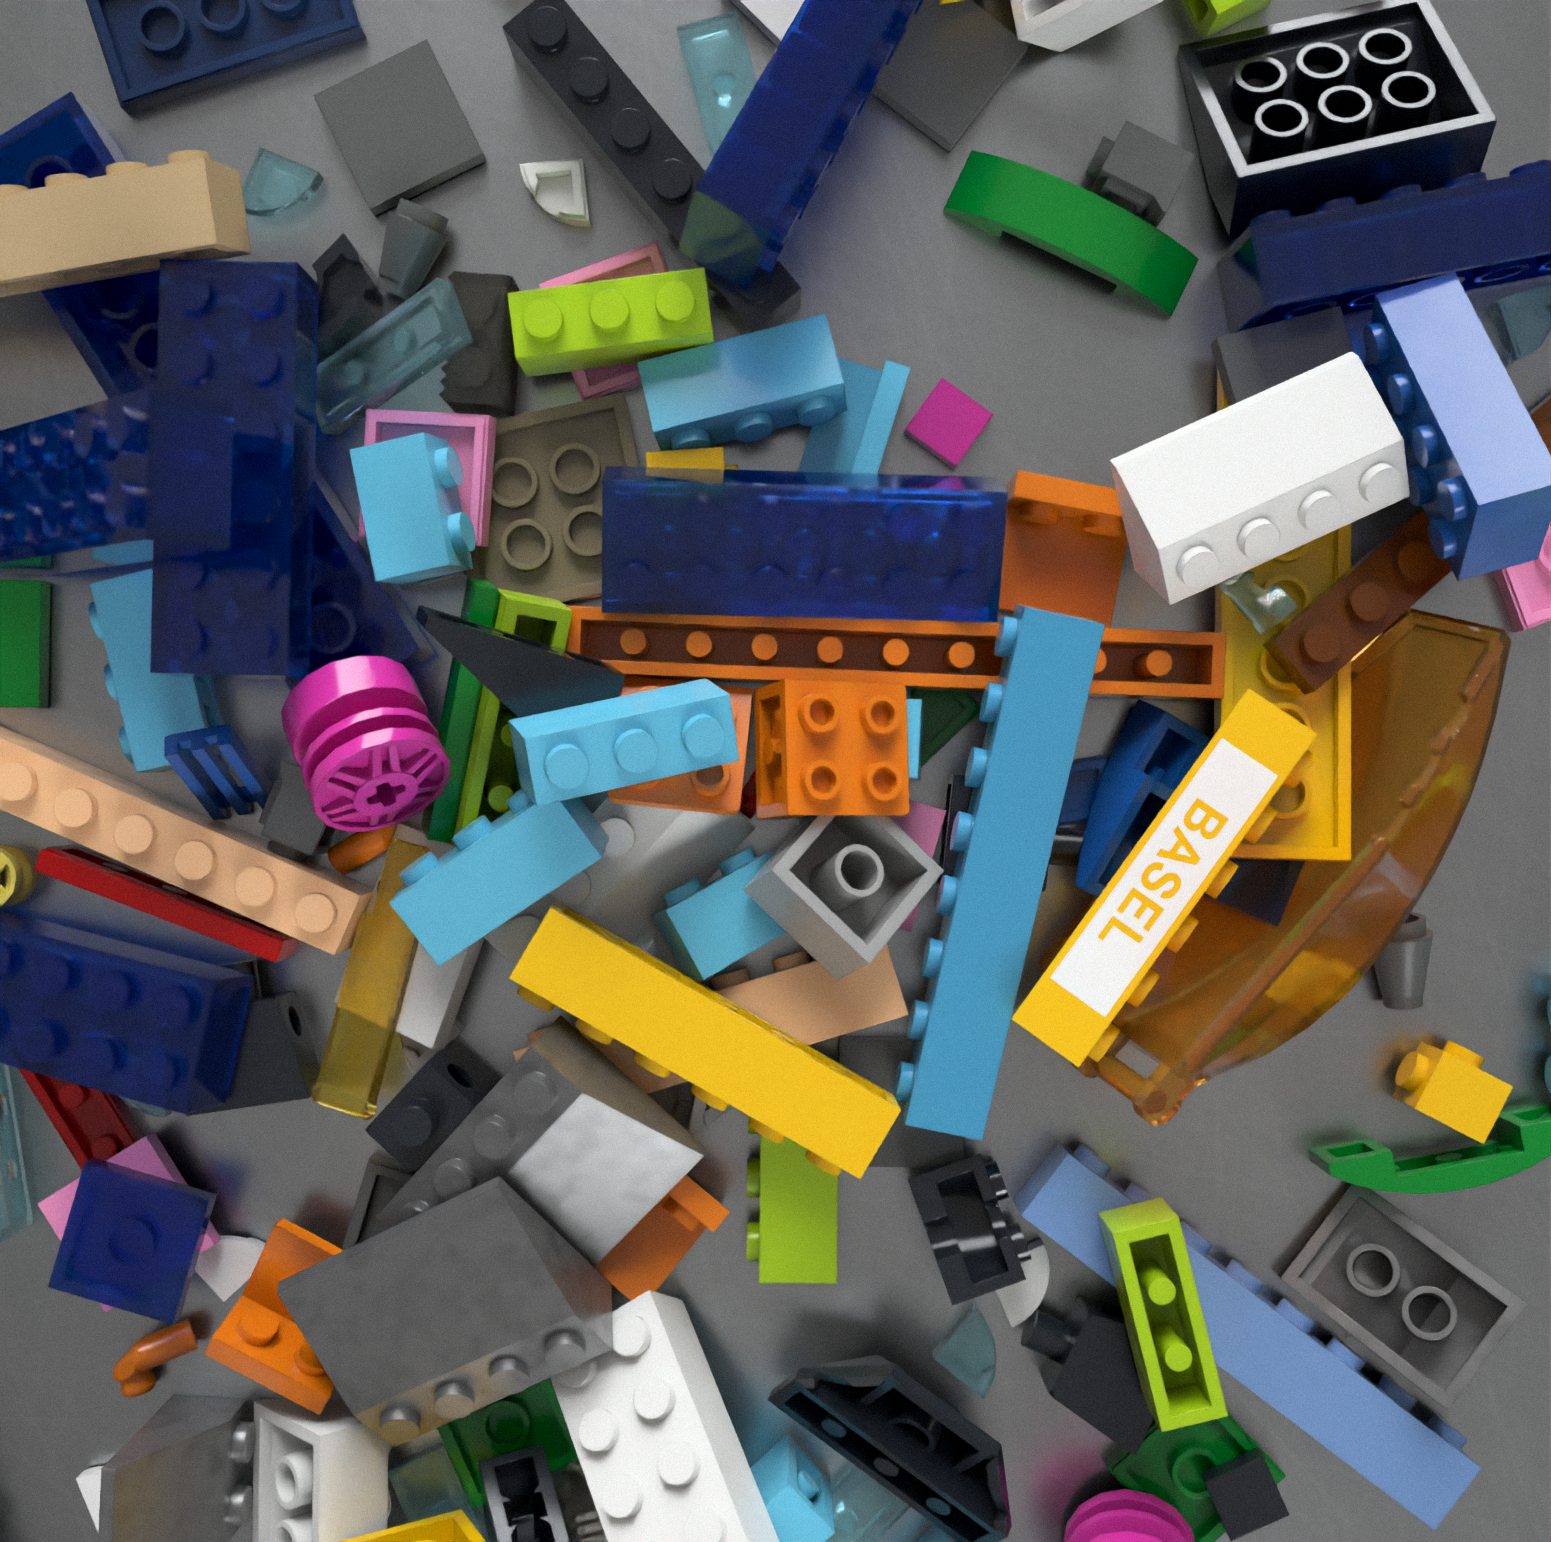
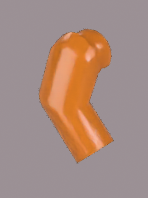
(359, 849)
(136, 1365)

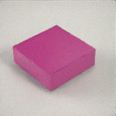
(948, 423)

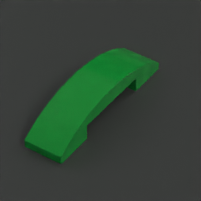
(1075, 227)
(1520, 1144)

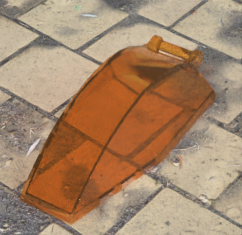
(1243, 989)

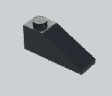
(520, 670)

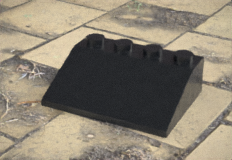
(1333, 110)

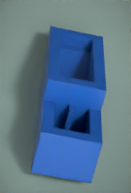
(1137, 782)

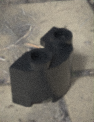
(346, 297)
(968, 1229)

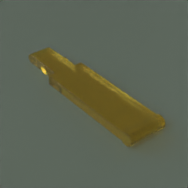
(370, 998)

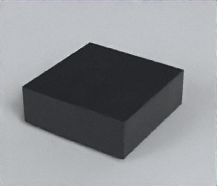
(1244, 1494)

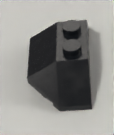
(904, 1442)

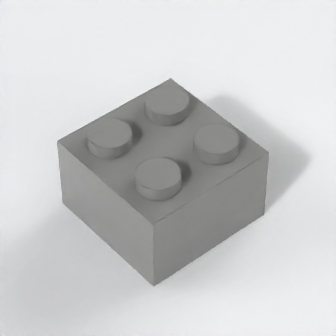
(843, 887)

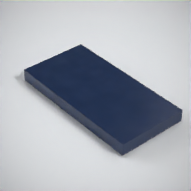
(188, 46)

